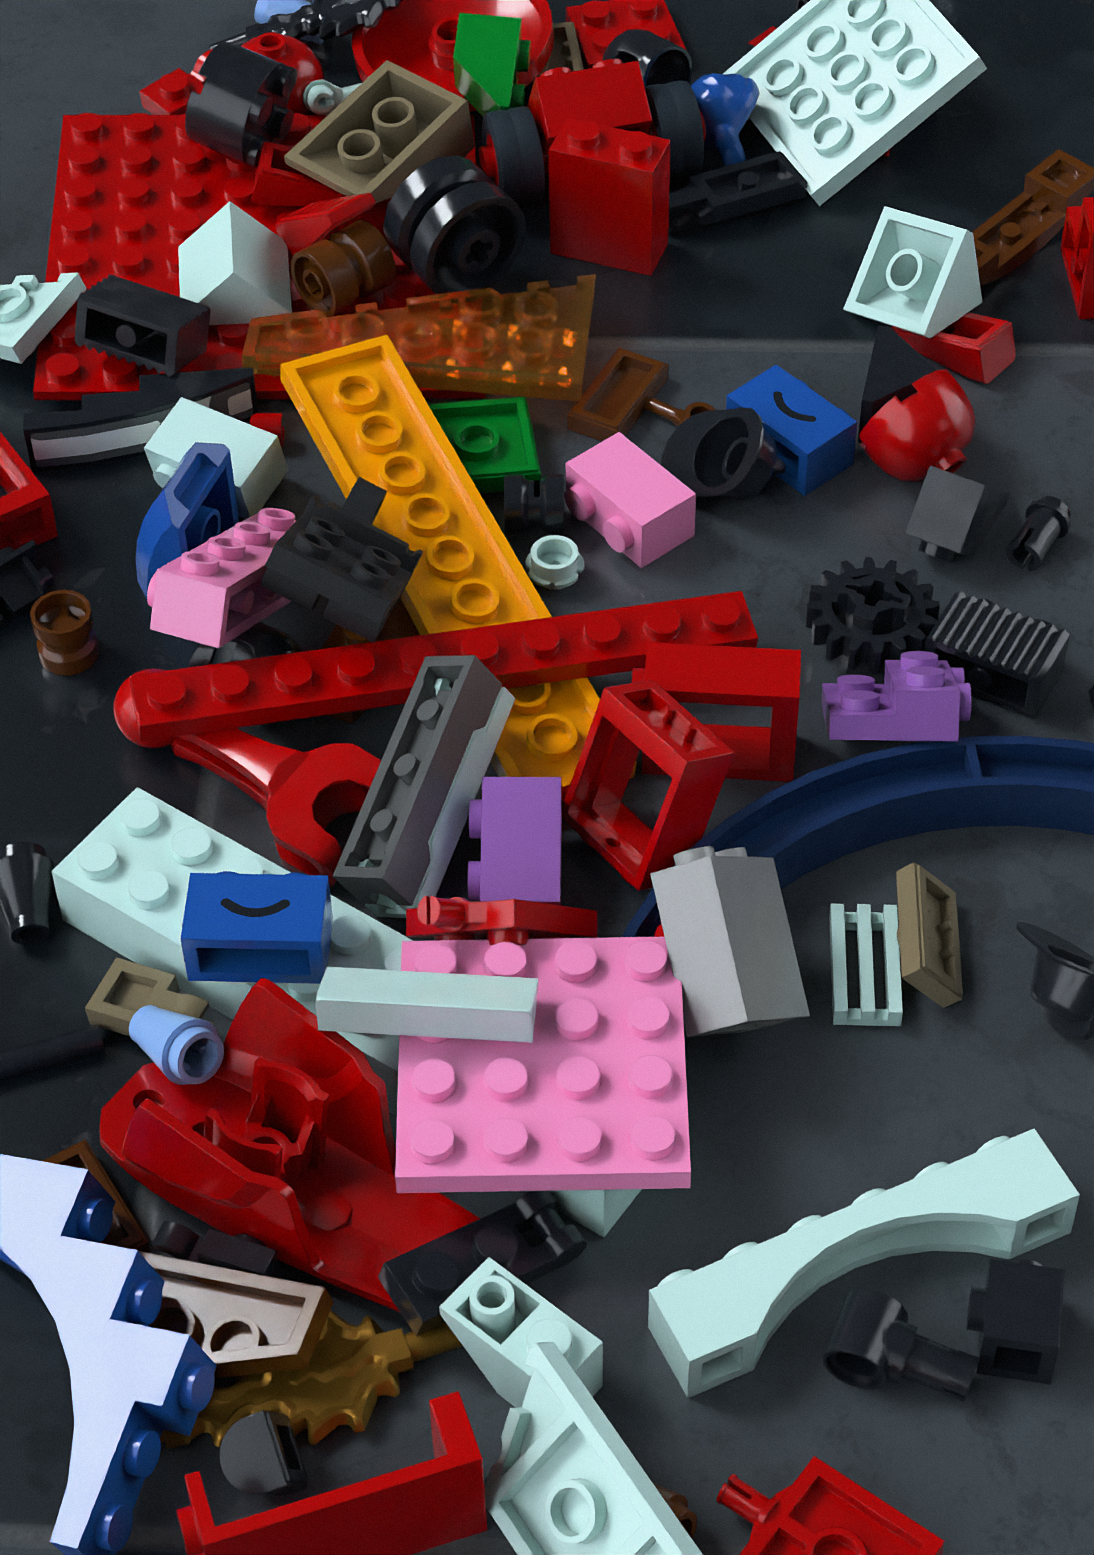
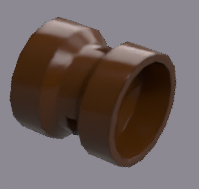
(64, 632)

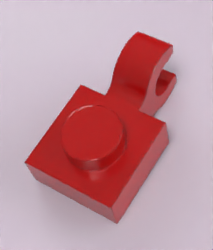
(172, 91)

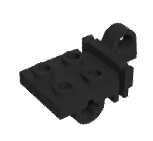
(345, 559)

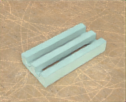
(864, 923)

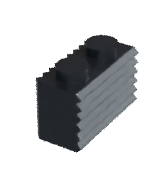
(141, 324)
(1000, 651)

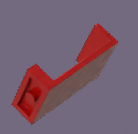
(376, 1516)

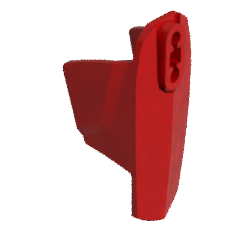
(281, 1148)

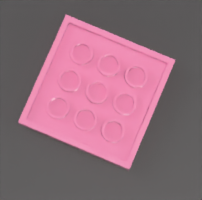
(577, 1108)

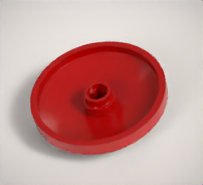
(424, 32)

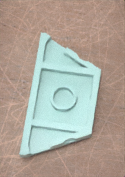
(571, 1479)

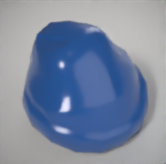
(725, 106)

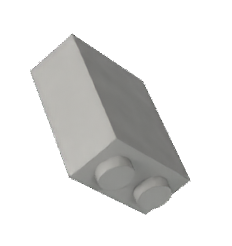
(729, 941)

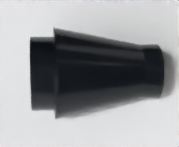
(26, 891)

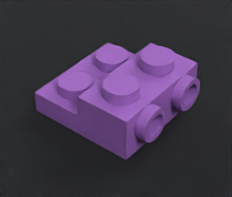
(916, 703)

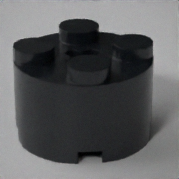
(240, 103)

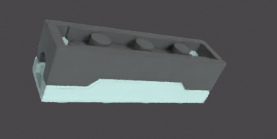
(424, 785)

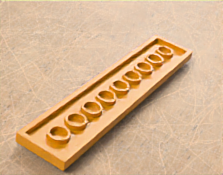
(381, 429)

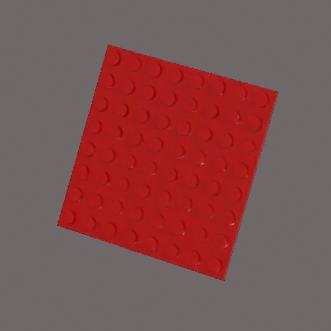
(123, 208)

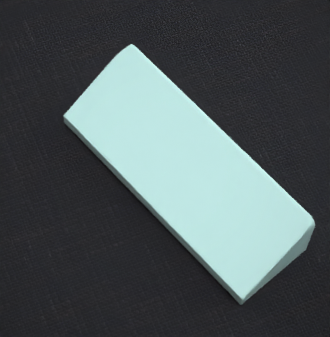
(427, 1004)

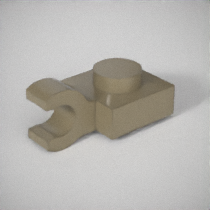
(133, 986)

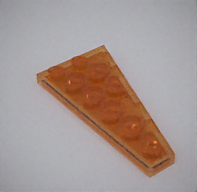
(454, 340)

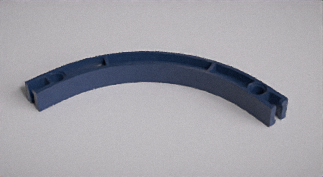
(904, 795)

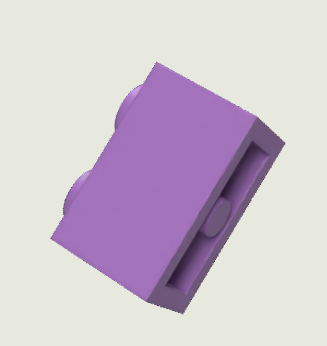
(519, 840)

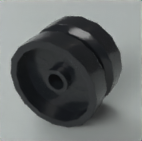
(454, 226)

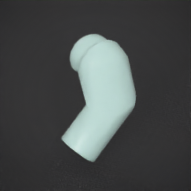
(323, 97)

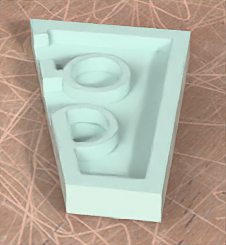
(32, 310)

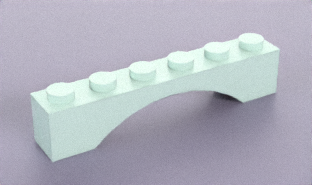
(987, 1204)

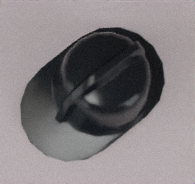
(723, 454)
(1062, 982)

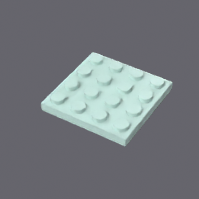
(853, 82)

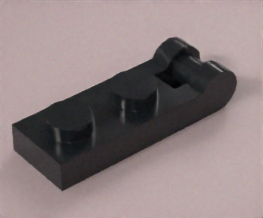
(433, 1271)

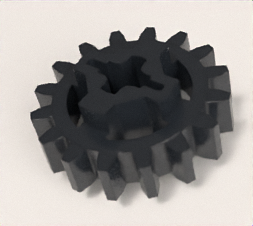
(870, 613)

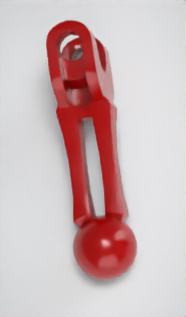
(293, 786)

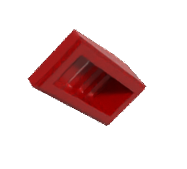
(282, 185)
(321, 220)
(970, 346)

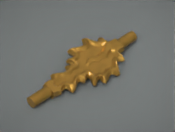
(336, 1388)

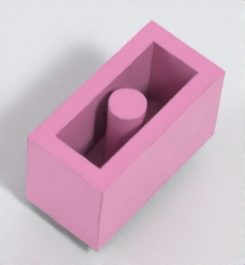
(630, 499)

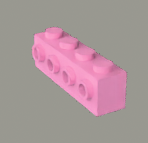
(217, 586)

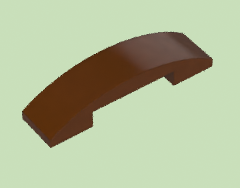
(1033, 216)

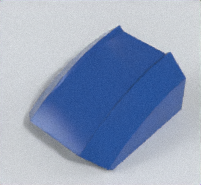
(189, 510)

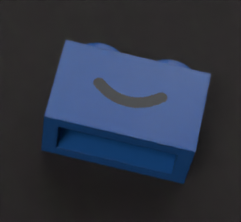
(809, 431)
(257, 927)

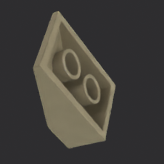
(384, 134)

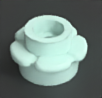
(554, 562)

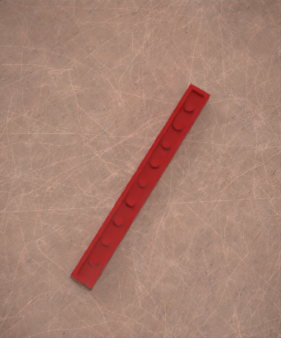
(384, 671)

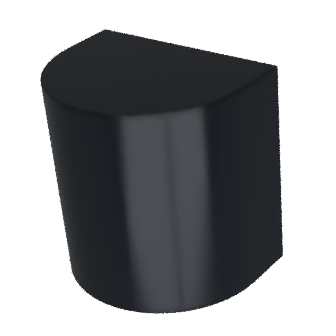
(263, 1455)

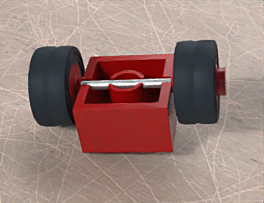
(608, 94)

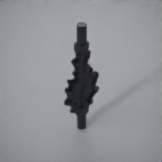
(321, 18)

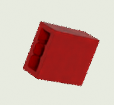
(609, 196)

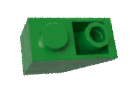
(489, 61)

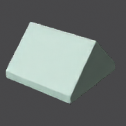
(235, 268)
(916, 274)

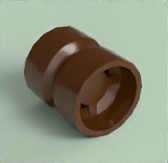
(343, 268)

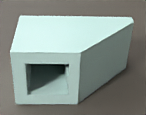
(503, 1318)

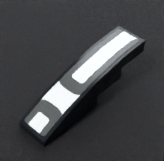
(123, 422)

